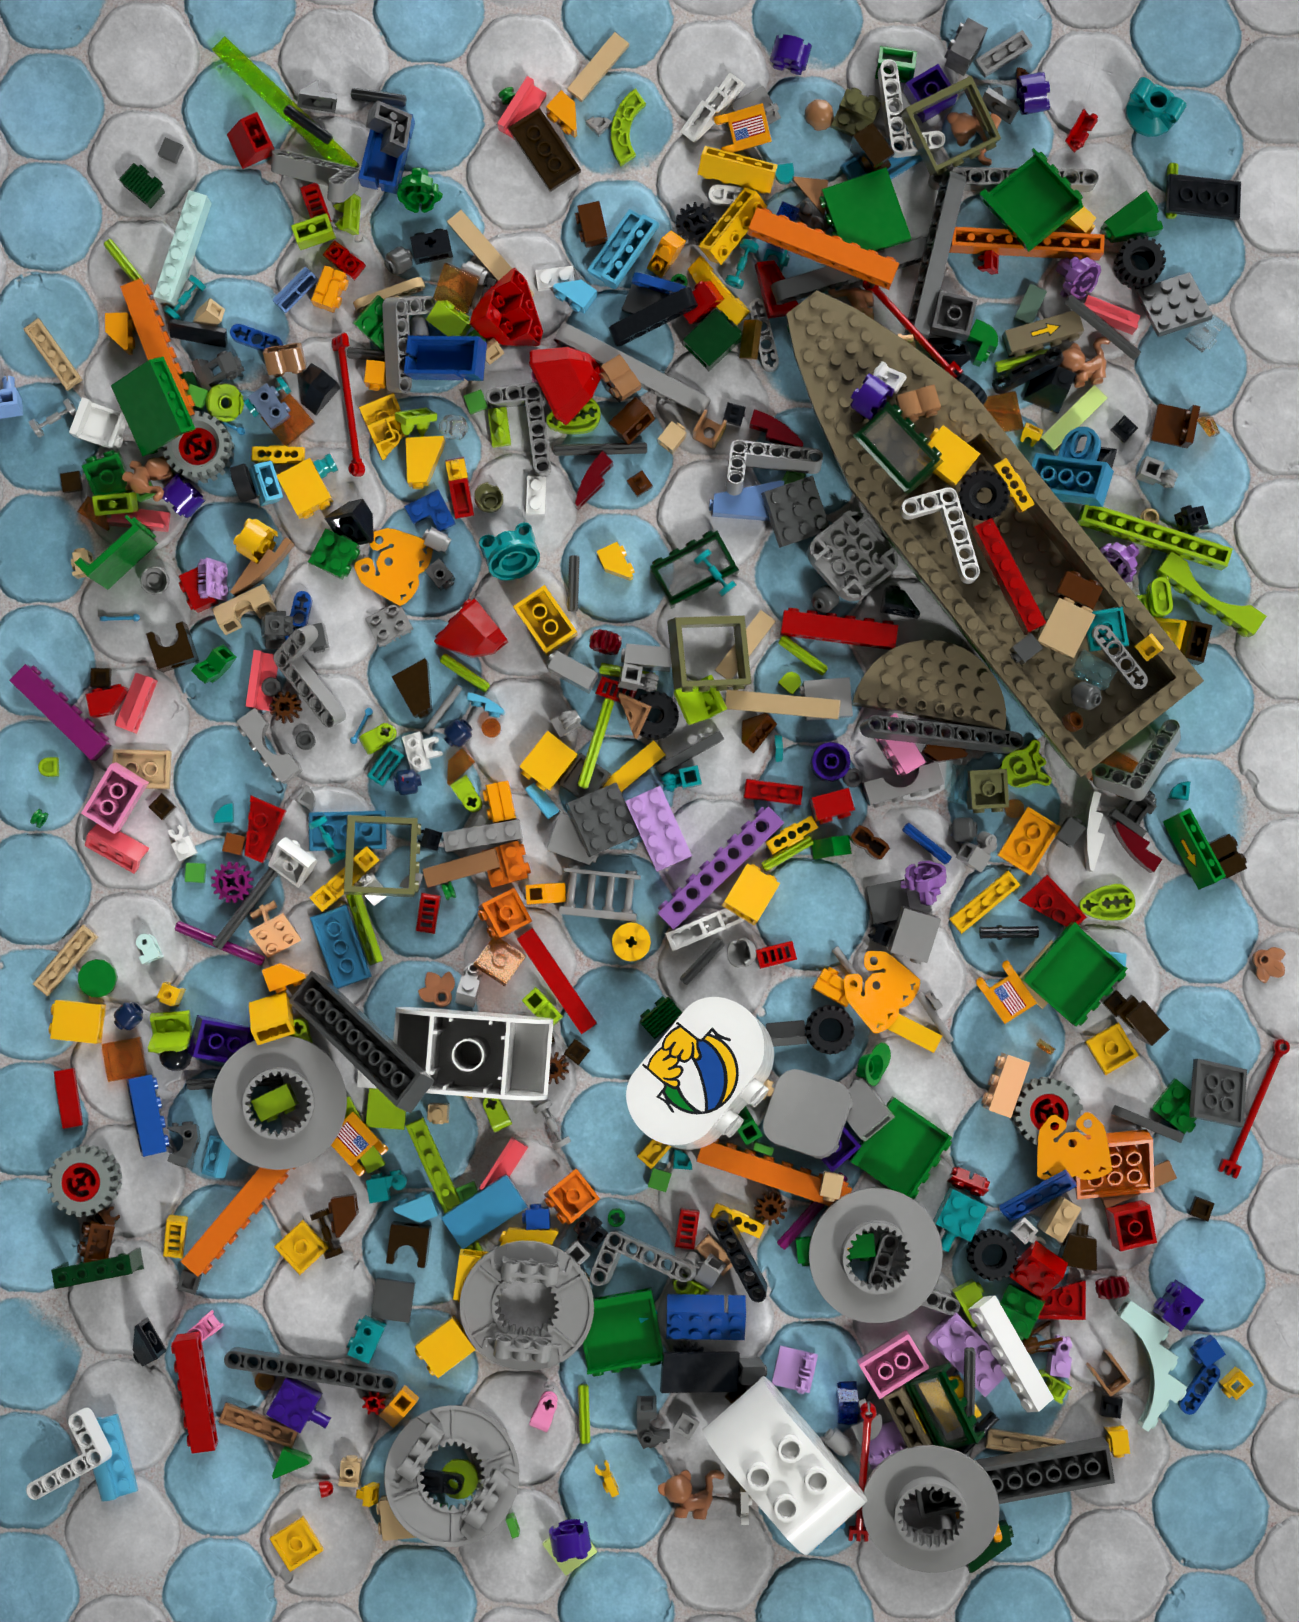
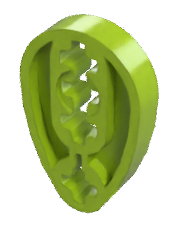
(581, 425)
(1112, 913)

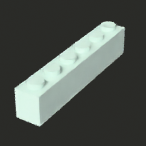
(182, 249)

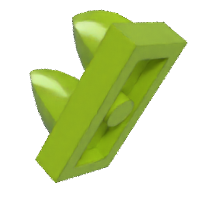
(351, 214)
(420, 417)
(499, 427)

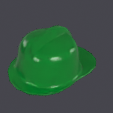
(873, 1065)

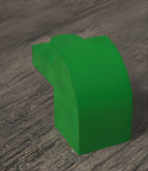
(986, 338)
(215, 665)
(748, 1130)

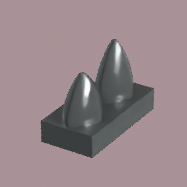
(999, 105)
(811, 215)

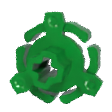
(418, 189)

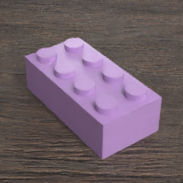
(658, 828)
(951, 1339)

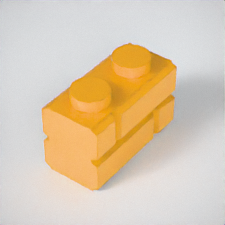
(329, 289)
(500, 802)
(832, 985)

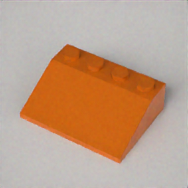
(1131, 1167)

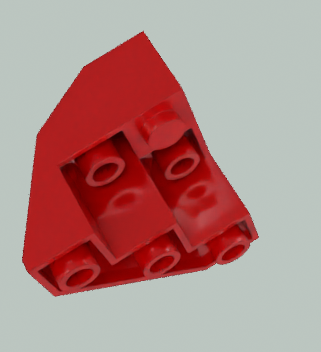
(508, 313)
(566, 379)
(471, 632)

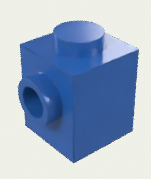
(536, 1217)
(1207, 1351)

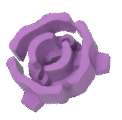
(1079, 276)
(1122, 558)
(926, 880)

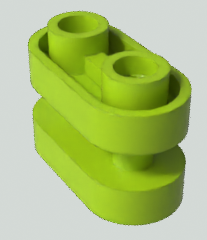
(1159, 597)

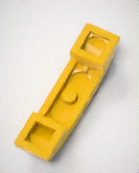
(730, 306)
(334, 889)

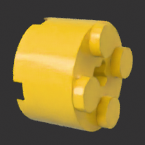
(255, 540)
(622, 948)

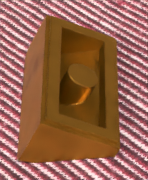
(750, 339)

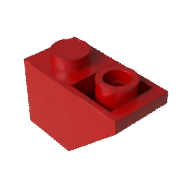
(105, 702)

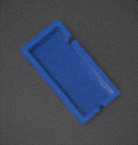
(380, 168)
(445, 358)
(147, 1116)
(704, 1317)

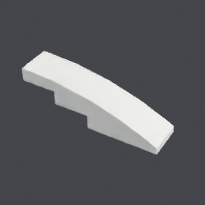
(715, 105)
(1091, 837)
(702, 928)

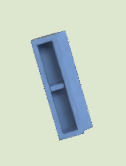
(295, 290)

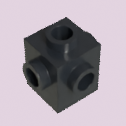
(1191, 519)
(587, 1228)

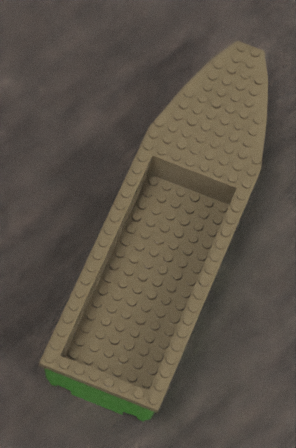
(834, 355)

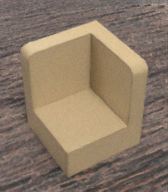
(209, 313)

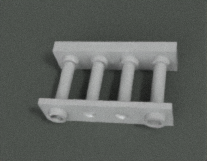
(588, 909)

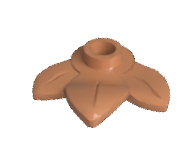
(1271, 964)
(435, 986)

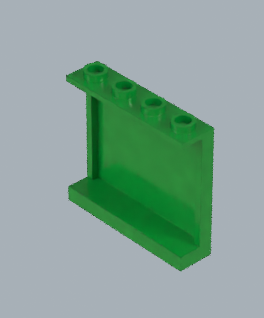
(1033, 201)
(866, 211)
(152, 405)
(120, 555)
(1074, 974)
(902, 1150)
(618, 1337)

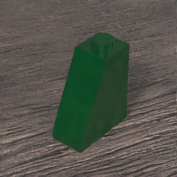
(993, 1548)

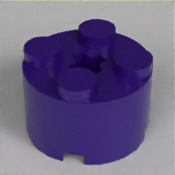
(790, 53)
(1032, 92)
(871, 396)
(183, 496)
(841, 763)
(570, 1540)

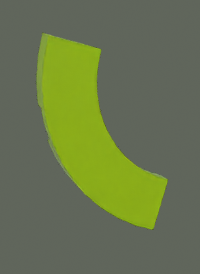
(621, 125)

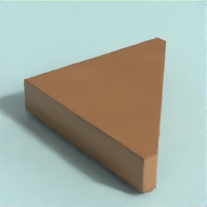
(812, 189)
(635, 712)

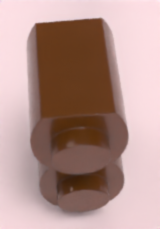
(873, 846)

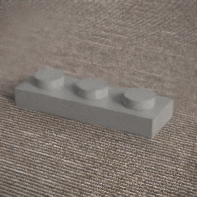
(1003, 53)

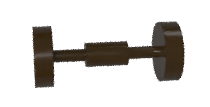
(326, 1233)

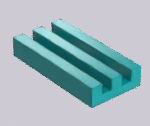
(392, 769)

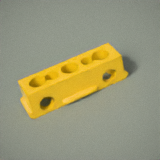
(274, 450)
(1020, 486)
(798, 836)
(745, 1218)

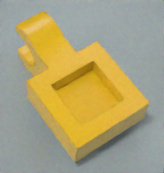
(609, 1481)

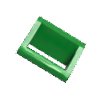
(905, 69)

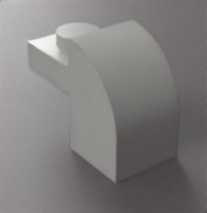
(876, 1424)

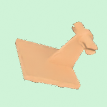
(275, 933)

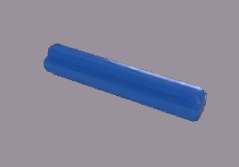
(926, 843)

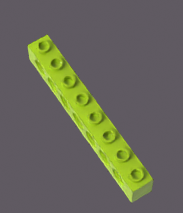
(1155, 536)

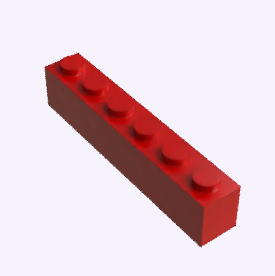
(1008, 576)
(838, 629)
(195, 1392)

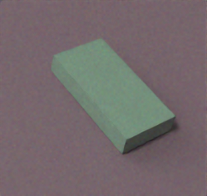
(1030, 304)

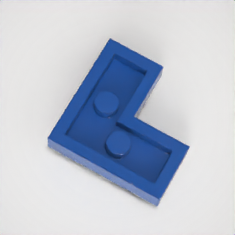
(433, 506)

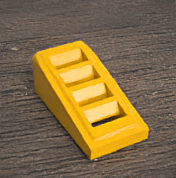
(178, 1224)

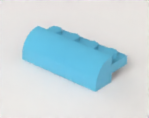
(623, 248)
(115, 1475)

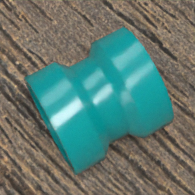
(325, 465)

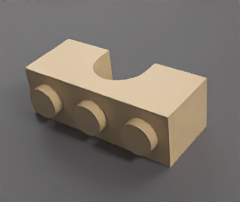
(230, 612)

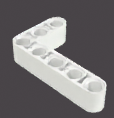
(890, 118)
(950, 526)
(94, 1449)

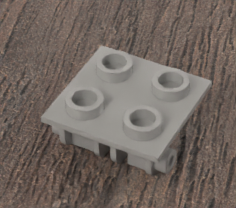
(757, 97)
(389, 624)

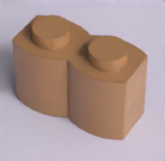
(284, 359)
(620, 377)
(919, 403)

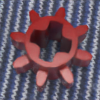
(379, 1404)

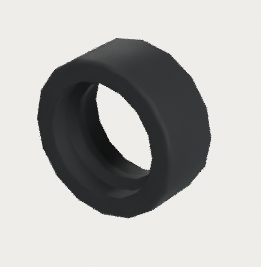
(243, 482)

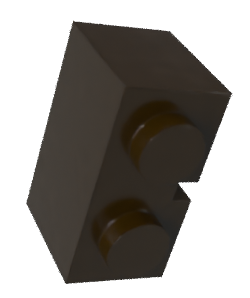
(1227, 855)

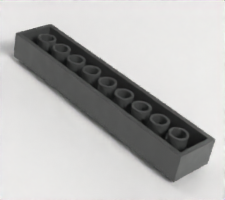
(361, 1042)
(1034, 1474)

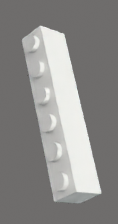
(1010, 1354)

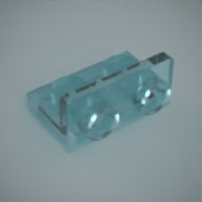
(1093, 670)

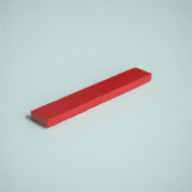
(557, 981)

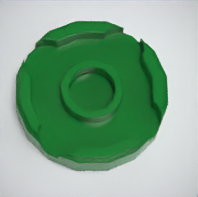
(97, 978)

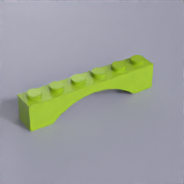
(1177, 572)

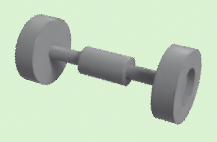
(53, 418)
(552, 1125)

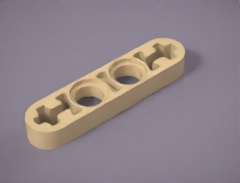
(402, 289)

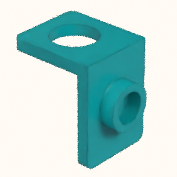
(783, 258)

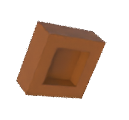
(234, 844)

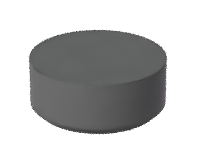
(271, 687)
(305, 740)
(853, 778)

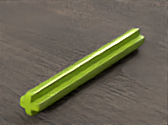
(595, 743)

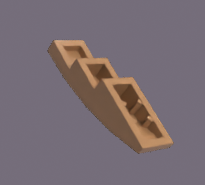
(256, 572)

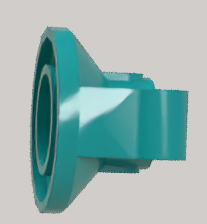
(1149, 119)
(511, 552)

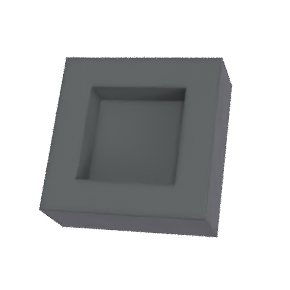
(170, 150)
(189, 1282)

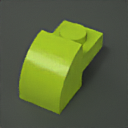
(541, 1006)

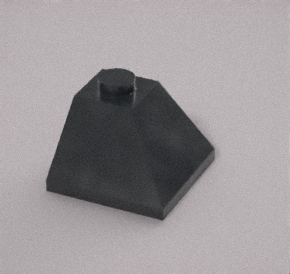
(1050, 389)
(146, 1343)

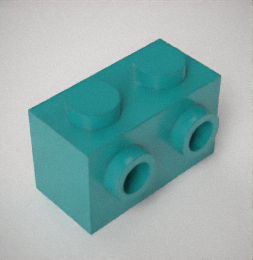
(366, 1339)

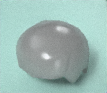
(154, 580)
(741, 952)

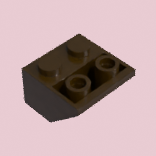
(1195, 641)

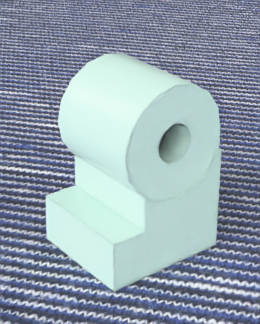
(149, 947)

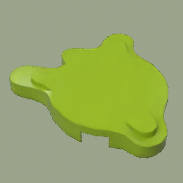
(1024, 767)

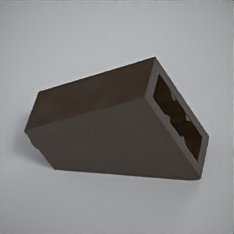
(416, 688)

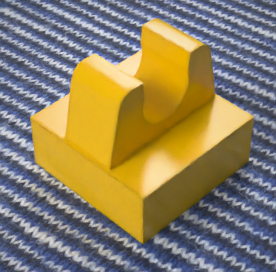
(1031, 431)
(456, 469)
(1149, 647)
(369, 1494)

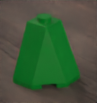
(1133, 220)

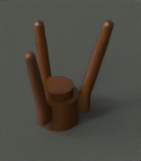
(1032, 1344)

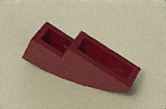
(775, 429)
(593, 480)
(1136, 847)

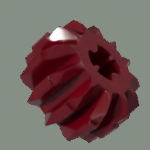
(605, 642)
(1112, 1287)

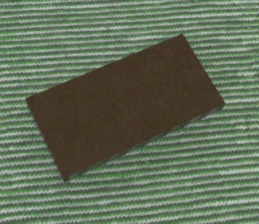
(544, 149)

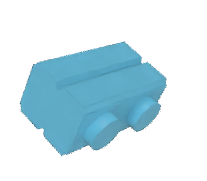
(266, 483)

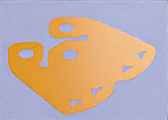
(404, 569)
(888, 998)
(1086, 1155)

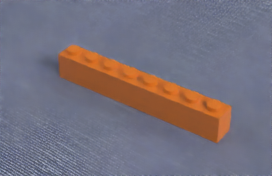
(1002, 242)
(823, 248)
(151, 333)
(765, 1170)
(233, 1218)

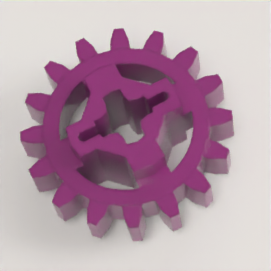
(237, 875)

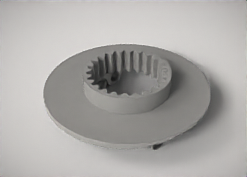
(233, 1095)
(830, 1262)
(527, 1263)
(493, 1498)
(925, 1547)

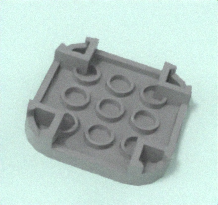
(852, 556)
(807, 1113)

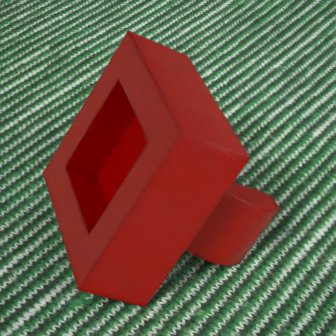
(991, 262)

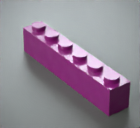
(60, 712)

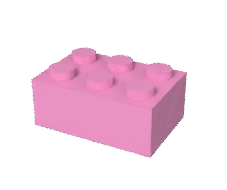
(903, 754)
(115, 797)
(892, 1364)

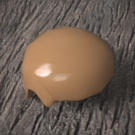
(819, 114)

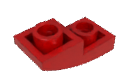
(344, 260)

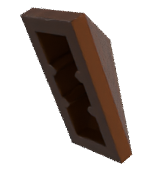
(756, 730)

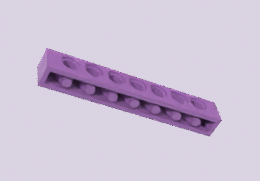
(772, 822)

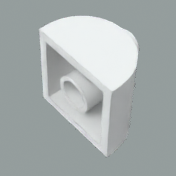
(292, 861)

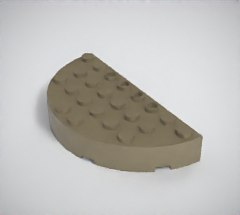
(934, 683)

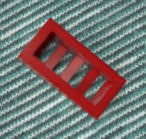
(310, 189)
(612, 682)
(421, 912)
(760, 958)
(691, 1213)

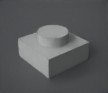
(686, 1425)

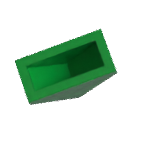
(831, 847)
(289, 1461)

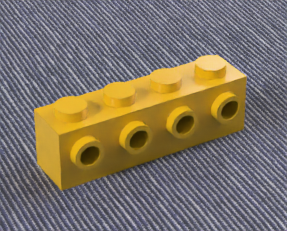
(737, 169)
(731, 226)

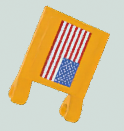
(747, 128)
(1009, 995)
(355, 1141)

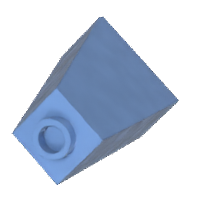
(746, 505)

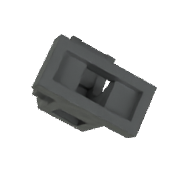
(229, 365)
(275, 628)
(1148, 805)
(186, 1154)
(645, 1413)

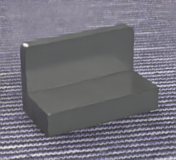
(787, 1033)

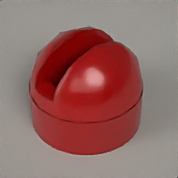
(326, 1488)

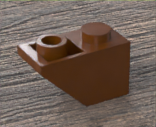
(943, 754)
(344, 1212)

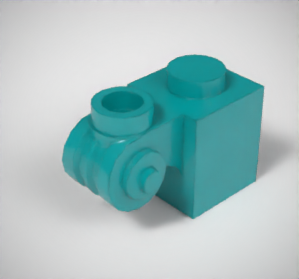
(687, 778)
(379, 1186)

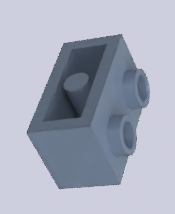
(269, 406)

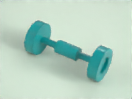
(748, 246)
(184, 298)
(282, 385)
(715, 573)
(327, 839)

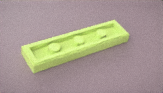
(1073, 417)

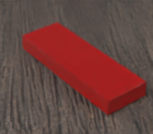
(773, 792)
(68, 1098)

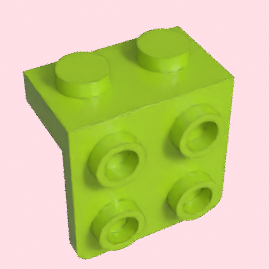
(700, 705)
(170, 1031)

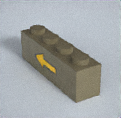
(1043, 333)
(907, 1418)

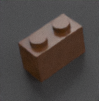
(592, 224)
(631, 420)
(1079, 590)

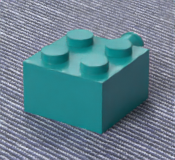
(958, 1216)

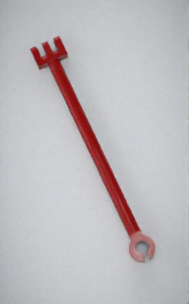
(912, 330)
(339, 344)
(1231, 1163)
(858, 1529)

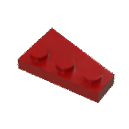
(767, 274)
(262, 828)
(1052, 902)
(1065, 1302)

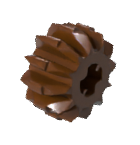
(288, 699)
(559, 1065)
(764, 1212)

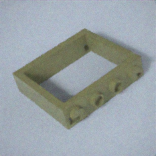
(981, 112)
(678, 659)
(414, 849)

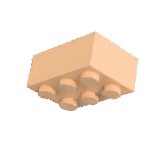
(1005, 1084)

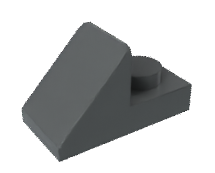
(313, 99)

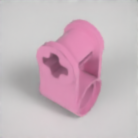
(207, 1326)
(544, 1413)

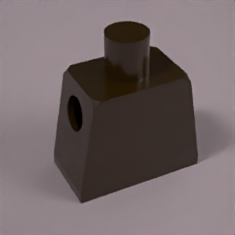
(1080, 1249)

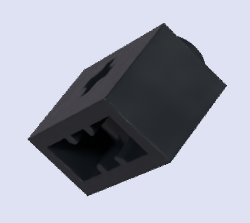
(440, 250)

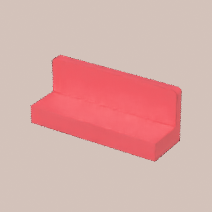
(523, 103)
(1113, 315)
(151, 519)
(261, 669)
(136, 703)
(116, 847)
(506, 1162)

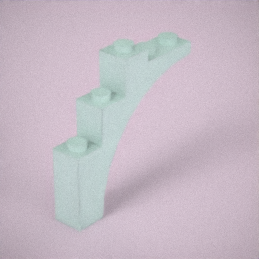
(1160, 1360)

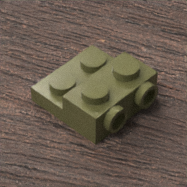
(855, 112)
(987, 790)

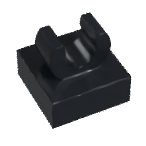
(734, 414)
(1124, 428)
(430, 839)
(882, 934)
(1111, 1406)

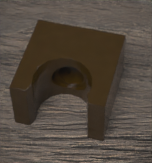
(871, 149)
(174, 656)
(1141, 1020)
(409, 1234)

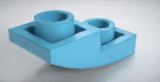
(490, 707)

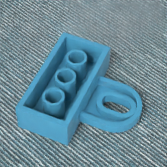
(1075, 475)

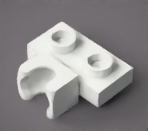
(420, 751)

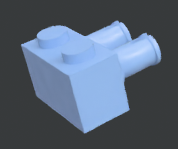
(10, 399)

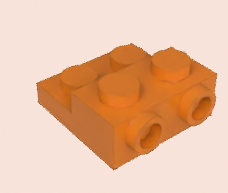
(512, 865)
(504, 914)
(571, 1197)

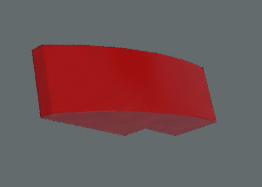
(461, 496)

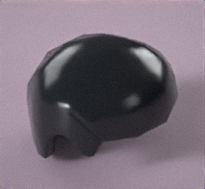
(175, 1060)

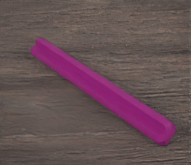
(228, 947)
(803, 1220)

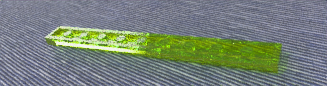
(276, 99)

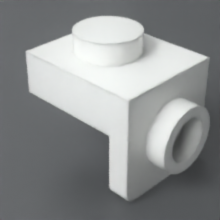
(890, 376)
(370, 880)

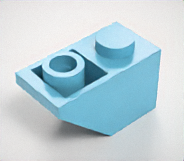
(576, 293)
(419, 1208)

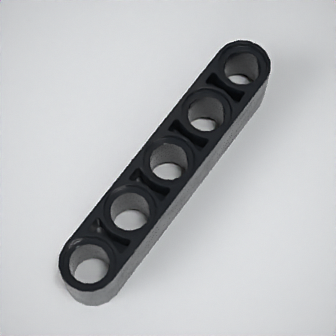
(653, 316)
(740, 1265)

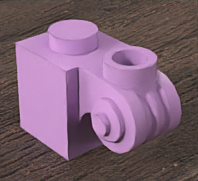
(1059, 1361)

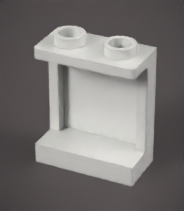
(99, 425)

